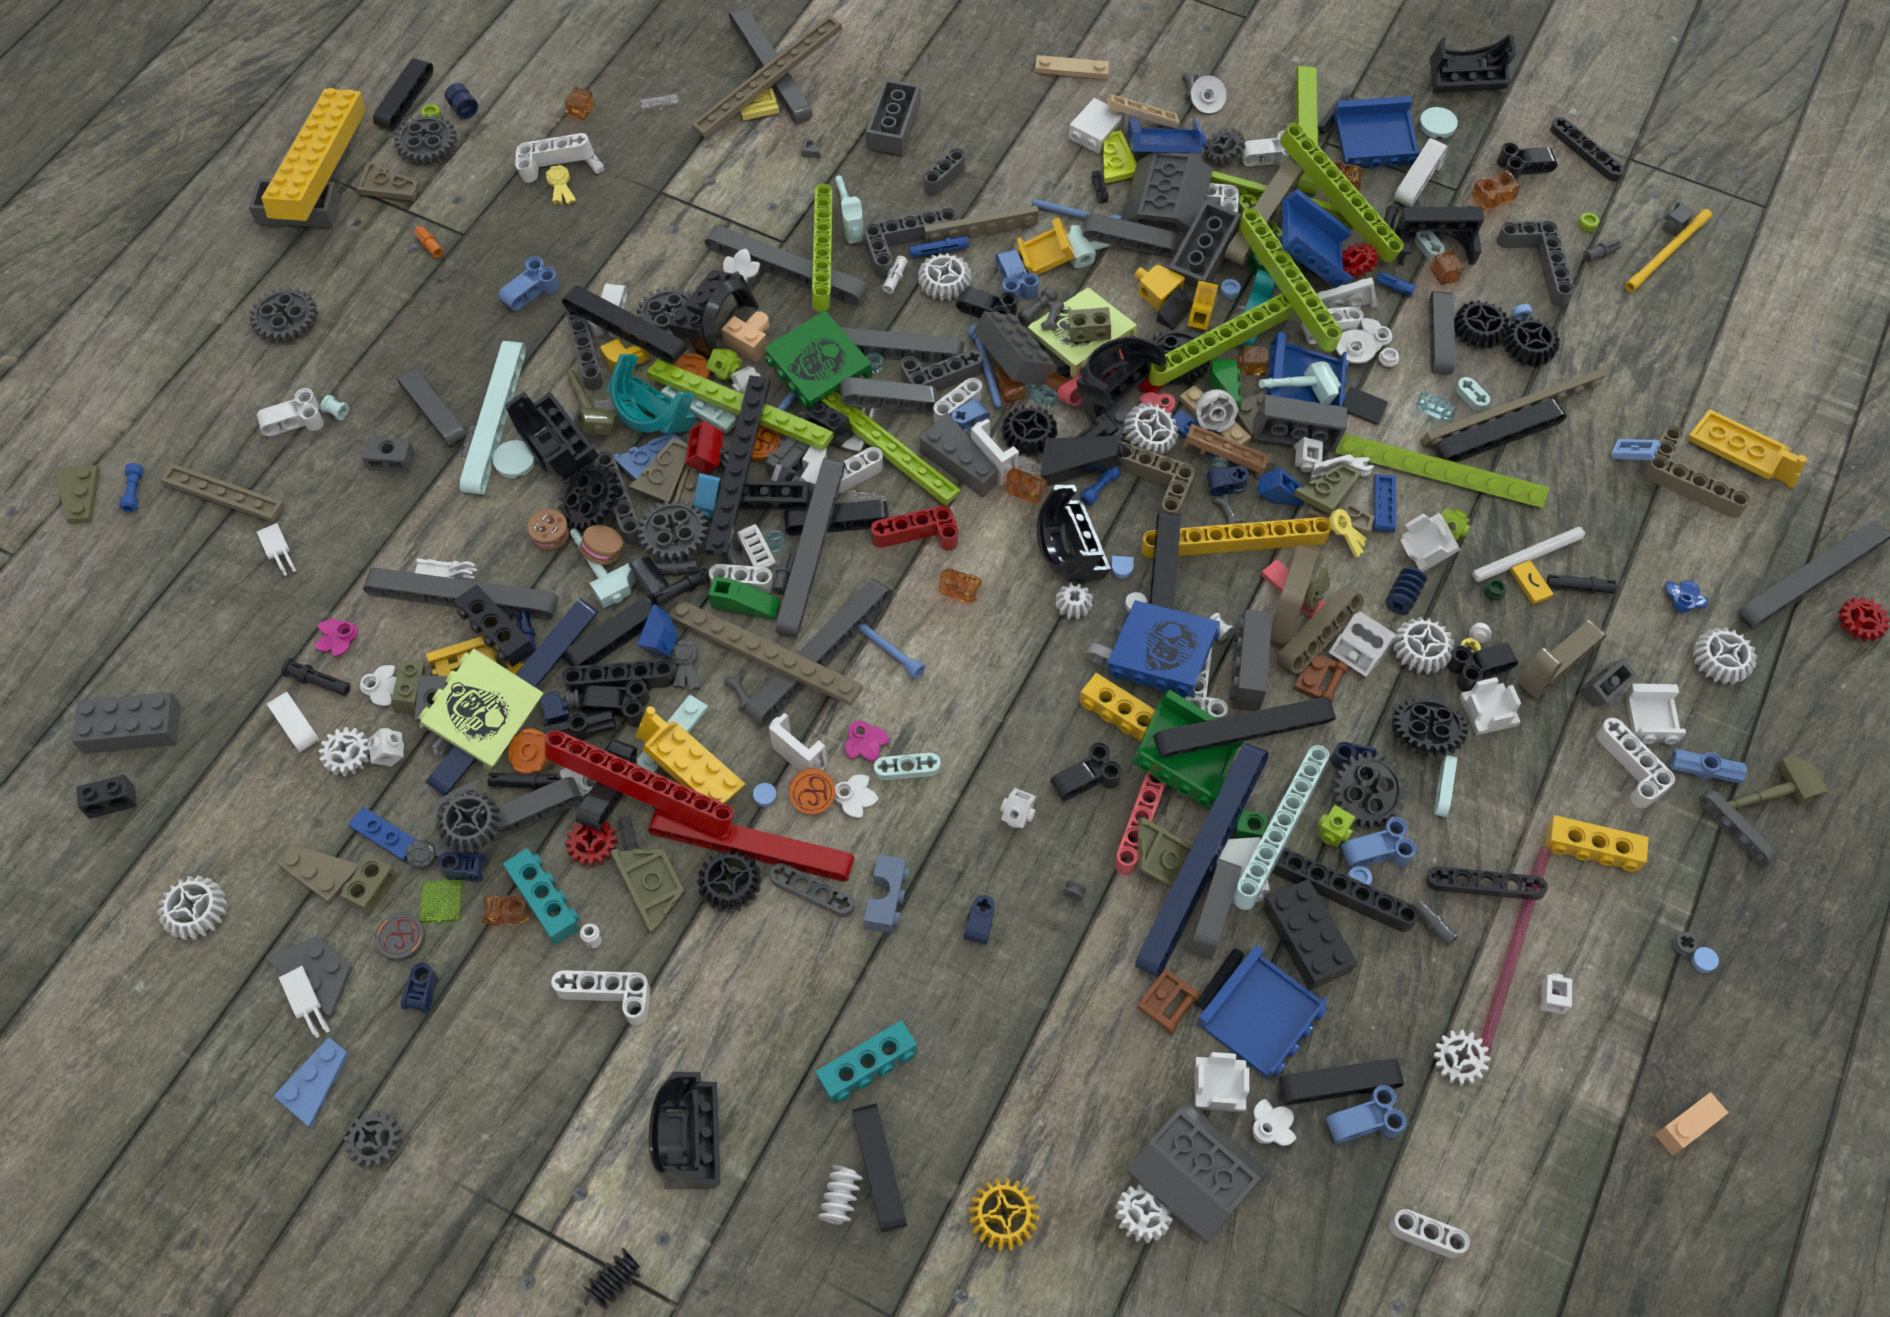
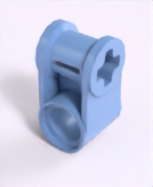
(970, 414)

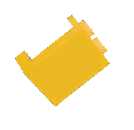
(1046, 249)

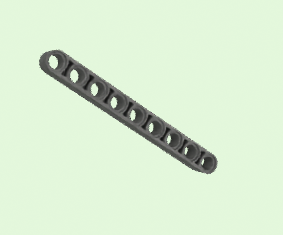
(762, 53)
(784, 264)
(901, 345)
(810, 547)
(1814, 574)
(445, 590)
(821, 650)

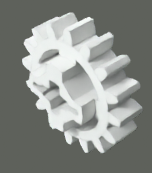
(345, 751)
(1470, 1062)
(1135, 1221)

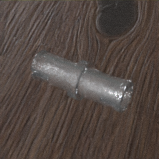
(659, 101)

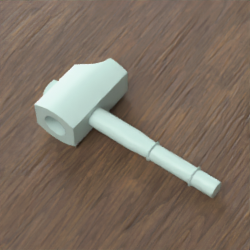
(851, 214)
(1082, 248)
(1318, 376)
(610, 586)

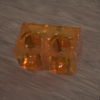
(1495, 190)

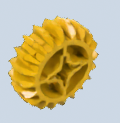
(1015, 1211)

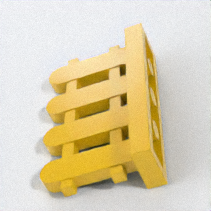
(443, 657)

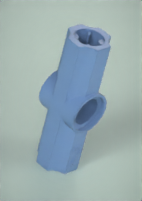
(1696, 764)

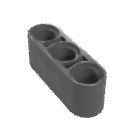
(944, 172)

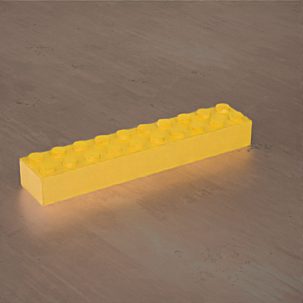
(314, 155)

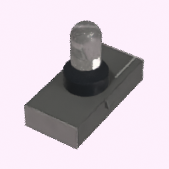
(786, 474)

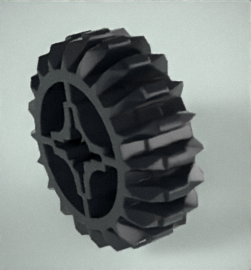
(1481, 324)
(1531, 342)
(1028, 429)
(738, 877)

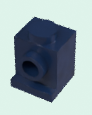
(554, 707)

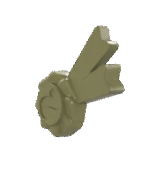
(1314, 592)

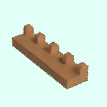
(1226, 449)

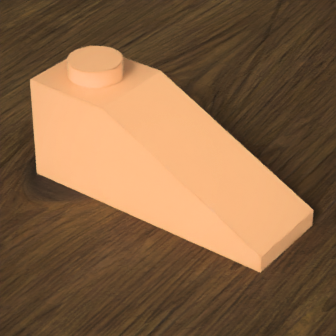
(1691, 1123)

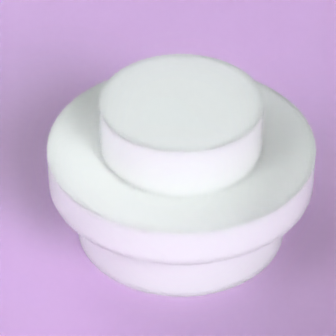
(1388, 357)
(1480, 632)

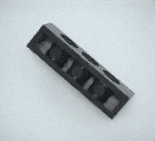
(775, 494)
(477, 601)

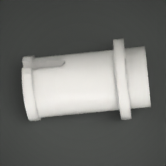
(590, 934)

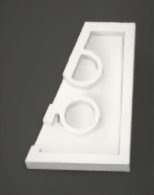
(1352, 295)

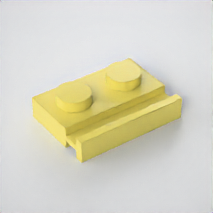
(761, 106)

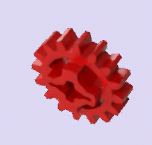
(1359, 259)
(1864, 619)
(600, 845)

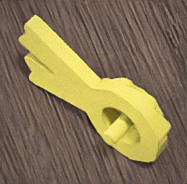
(558, 178)
(1341, 524)

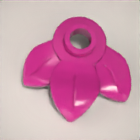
(334, 637)
(866, 744)

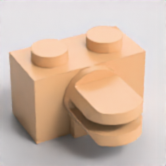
(747, 337)

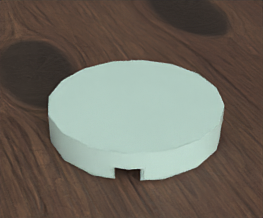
(1438, 122)
(513, 459)

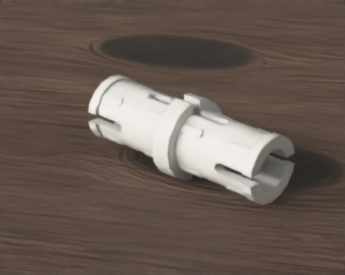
(894, 275)

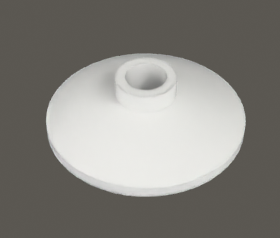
(1215, 91)
(1359, 341)

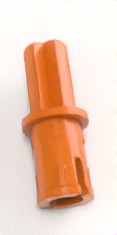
(428, 241)

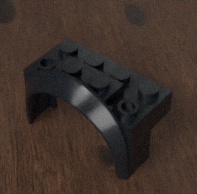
(1465, 68)
(1457, 222)
(699, 313)
(1135, 368)
(547, 447)
(1072, 517)
(669, 1132)

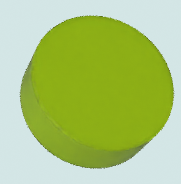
(431, 109)
(1588, 222)

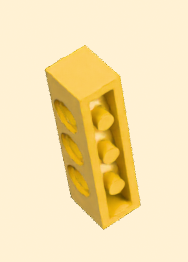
(1119, 700)
(1608, 839)

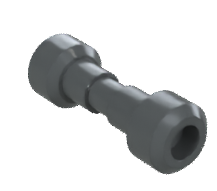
(1027, 315)

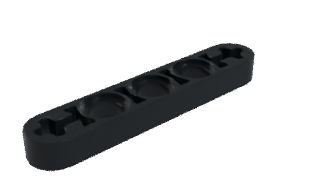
(1610, 169)
(1497, 878)

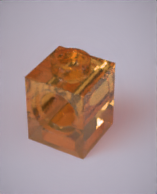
(579, 103)
(1253, 360)

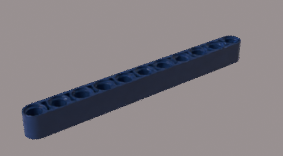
(532, 672)
(1201, 860)

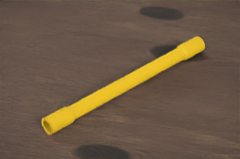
(1634, 282)

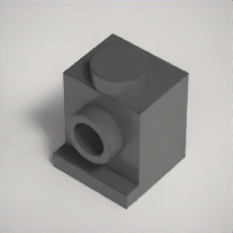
(1678, 218)

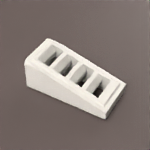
(751, 536)

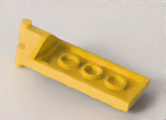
(1747, 448)
(686, 758)

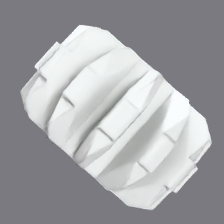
(1074, 601)

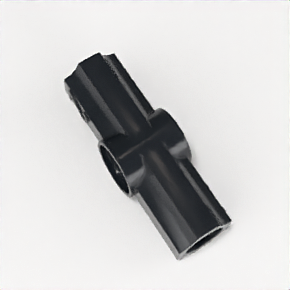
(593, 724)

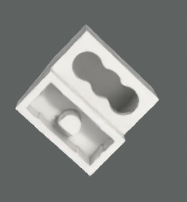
(1363, 643)

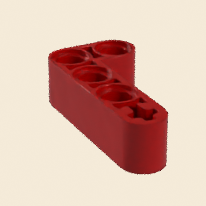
(888, 533)

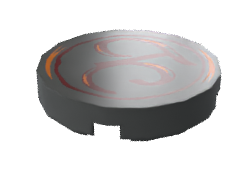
(400, 937)

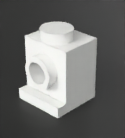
(1308, 453)
(1562, 1000)

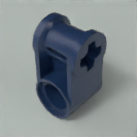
(1226, 481)
(1349, 750)
(466, 867)
(979, 923)
(419, 993)

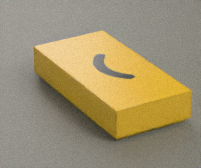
(1531, 582)

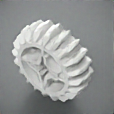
(944, 276)
(1157, 428)
(1436, 642)
(1724, 655)
(205, 911)

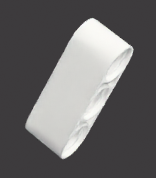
(958, 397)
(867, 463)
(751, 574)
(293, 722)
(1441, 1231)

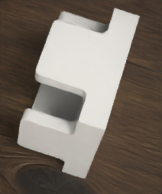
(1429, 541)
(1491, 706)
(1221, 1083)

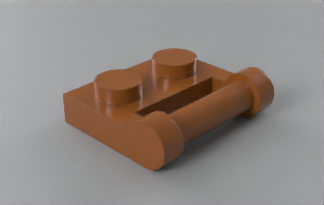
(1313, 675)
(1161, 996)

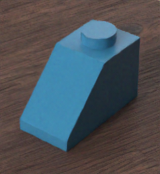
(707, 495)

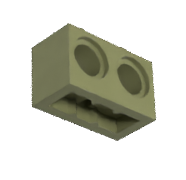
(1089, 324)
(406, 686)
(374, 887)

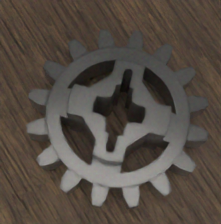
(1224, 146)
(384, 1129)

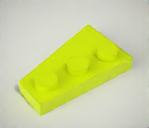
(1117, 158)

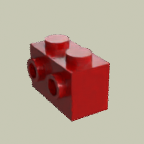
(704, 447)

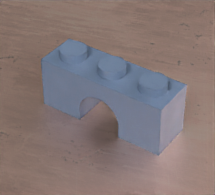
(882, 913)

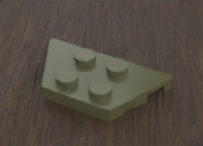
(1160, 852)
(650, 882)

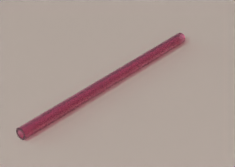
(1512, 956)

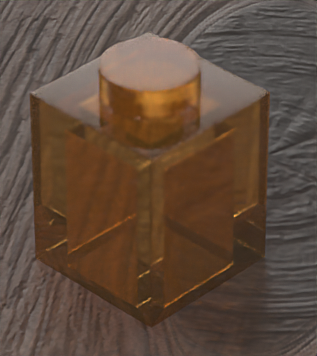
(1446, 267)

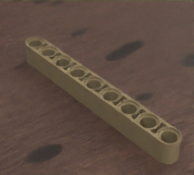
(1267, 206)

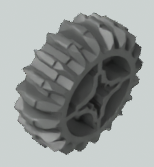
(457, 836)

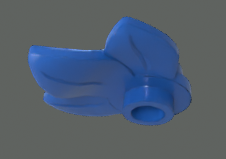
(1685, 595)

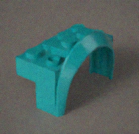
(669, 414)

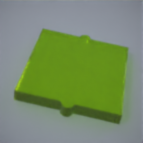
(441, 901)

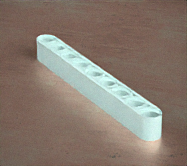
(492, 418)
(1280, 828)

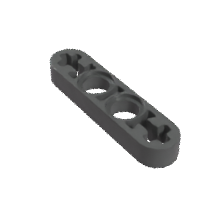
(1737, 827)
(809, 893)

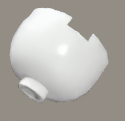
(1216, 410)

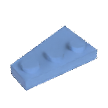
(639, 458)
(312, 1081)

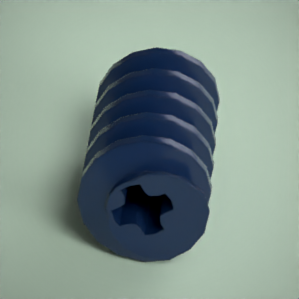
(1405, 590)

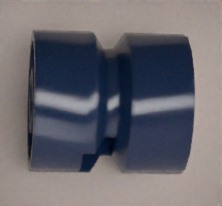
(461, 100)

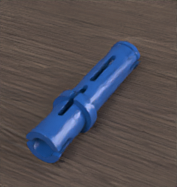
(946, 245)

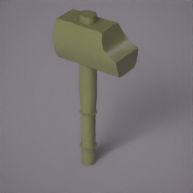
(589, 419)
(1800, 779)

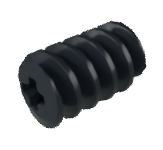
(613, 1279)

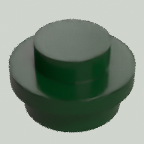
(1495, 589)

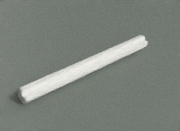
(1528, 554)

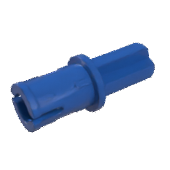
(1396, 283)

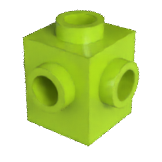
(724, 363)
(1460, 519)
(1336, 826)

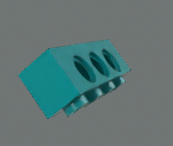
(556, 927)
(894, 1036)

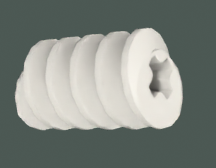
(839, 1195)

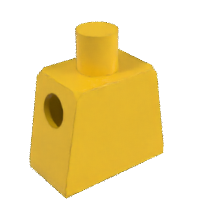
(1158, 284)

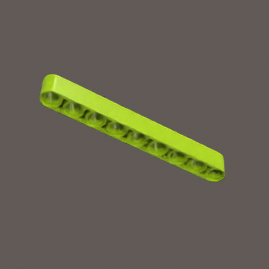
(1306, 114)
(1341, 192)
(822, 248)
(1290, 280)
(1221, 339)

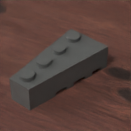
(958, 455)

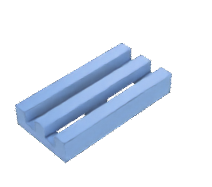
(1635, 449)

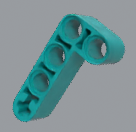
(1261, 292)

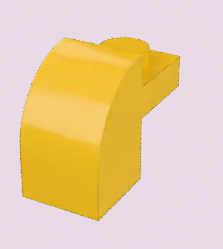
(1202, 305)
(612, 350)

